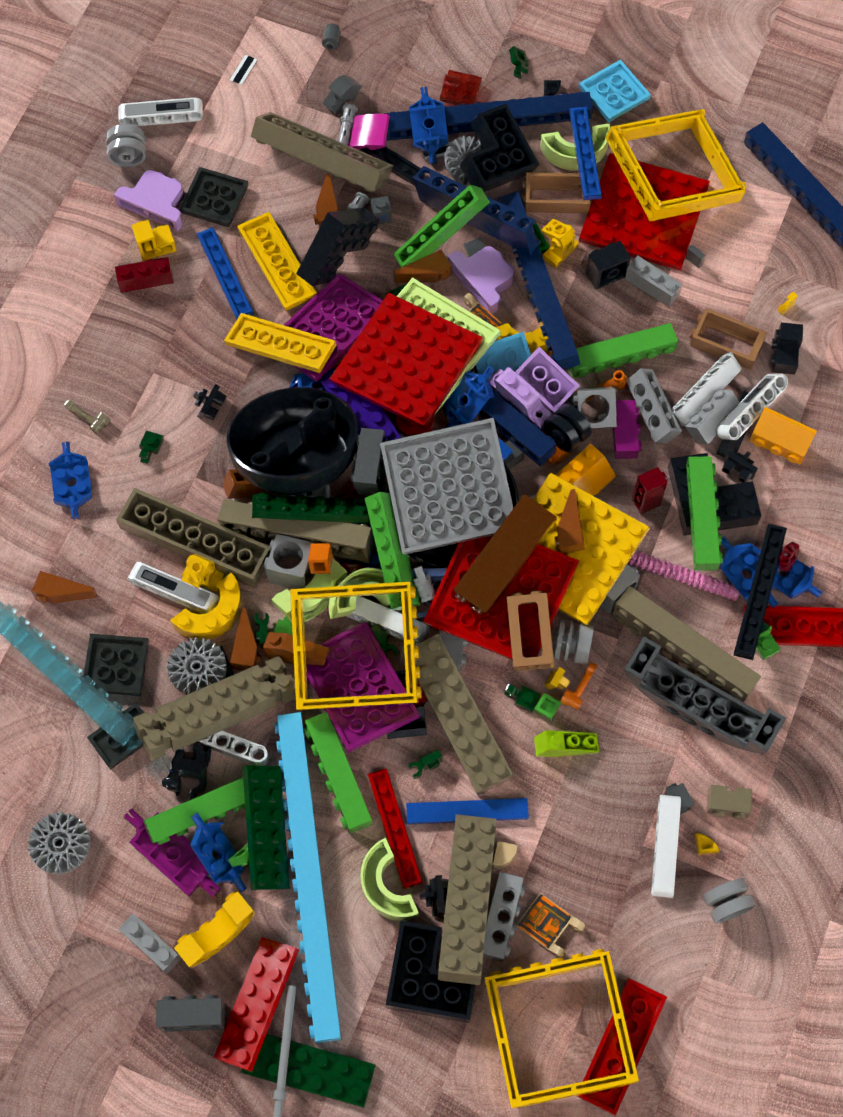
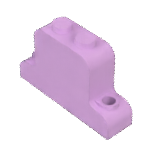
(154, 198)
(483, 274)
(520, 394)

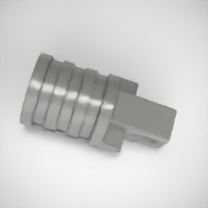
(423, 585)

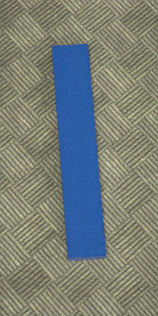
(585, 153)
(224, 273)
(446, 811)

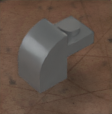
(342, 89)

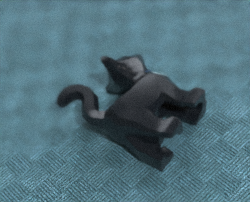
(188, 767)

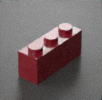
(144, 274)
(649, 490)

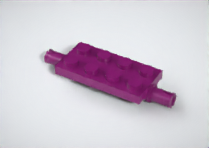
(172, 858)

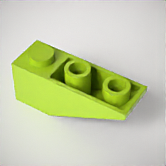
(565, 743)

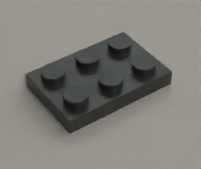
(110, 749)

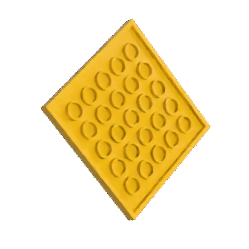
(608, 540)

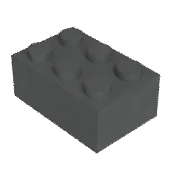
(369, 462)
(191, 1013)

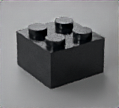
(607, 265)

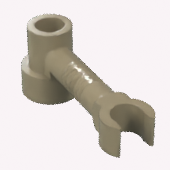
(96, 422)

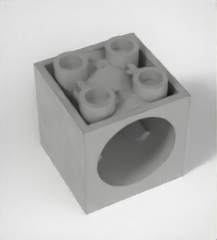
(606, 394)
(287, 546)
(627, 578)

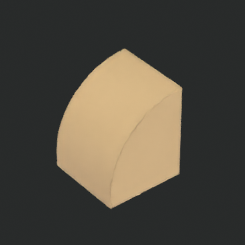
(504, 855)

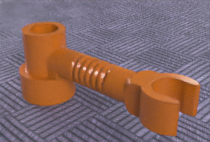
(619, 384)
(573, 698)

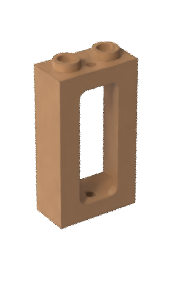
(553, 182)
(730, 327)
(546, 659)

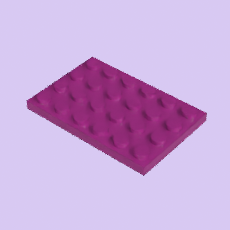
(337, 314)
(359, 669)

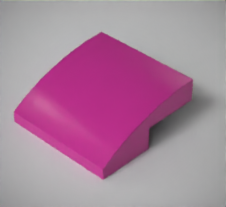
(369, 131)

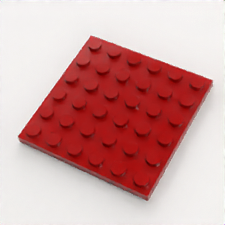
(621, 217)
(406, 360)
(543, 571)

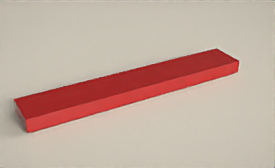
(395, 829)

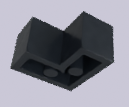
(786, 348)

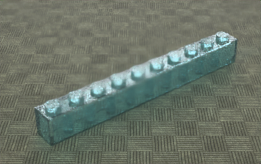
(66, 676)

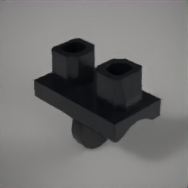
(207, 410)
(741, 464)
(435, 895)

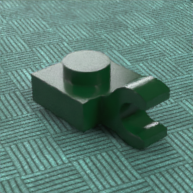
(519, 59)
(150, 444)
(263, 633)
(382, 637)
(525, 698)
(429, 761)

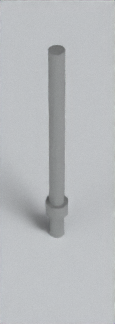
(280, 1093)

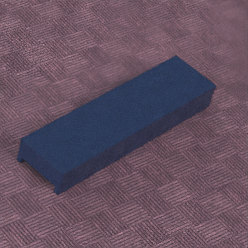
(489, 220)

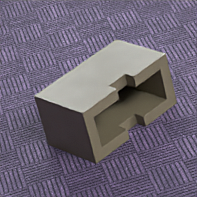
(730, 803)

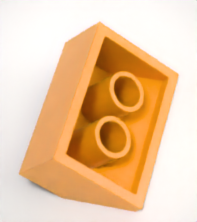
(782, 436)
(588, 471)

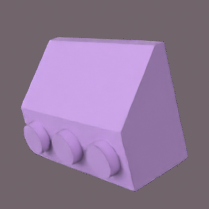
(547, 379)

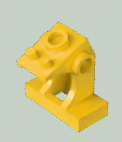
(562, 242)
(197, 569)

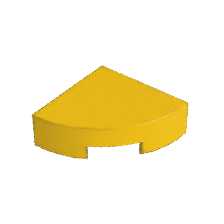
(792, 297)
(705, 844)

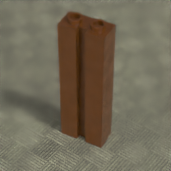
(504, 555)

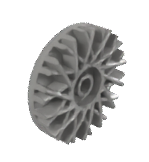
(456, 153)
(195, 654)
(46, 836)

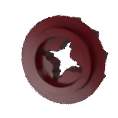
(788, 556)
(352, 566)

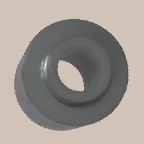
(331, 36)

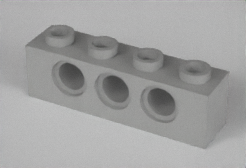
(653, 406)
(505, 884)

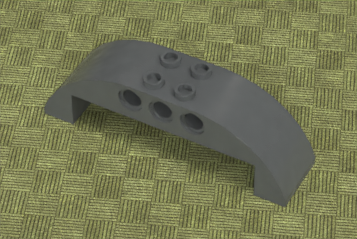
(701, 702)

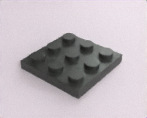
(214, 197)
(117, 663)

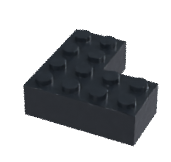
(504, 154)
(337, 235)
(736, 501)
(415, 980)

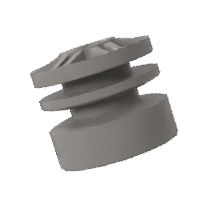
(573, 641)

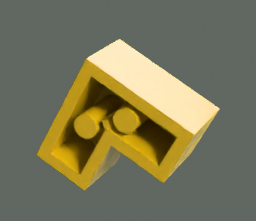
(154, 241)

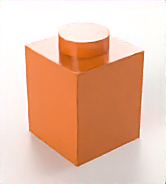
(320, 558)

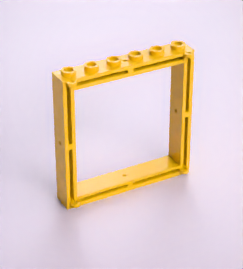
(696, 121)
(410, 632)
(539, 971)

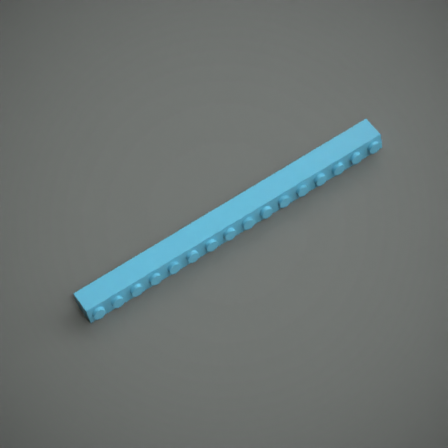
(308, 880)

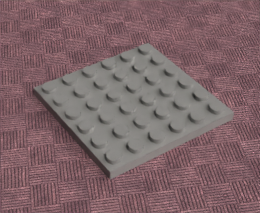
(447, 485)

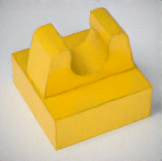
(556, 679)

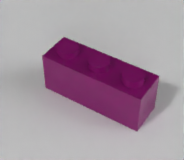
(627, 430)

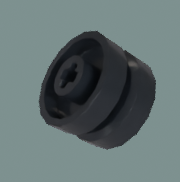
(567, 428)

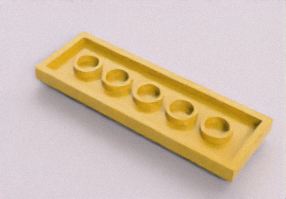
(276, 260)
(280, 343)

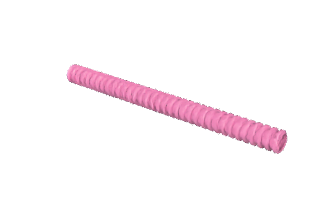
(684, 575)

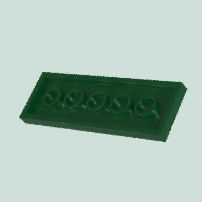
(309, 508)
(265, 828)
(316, 1071)

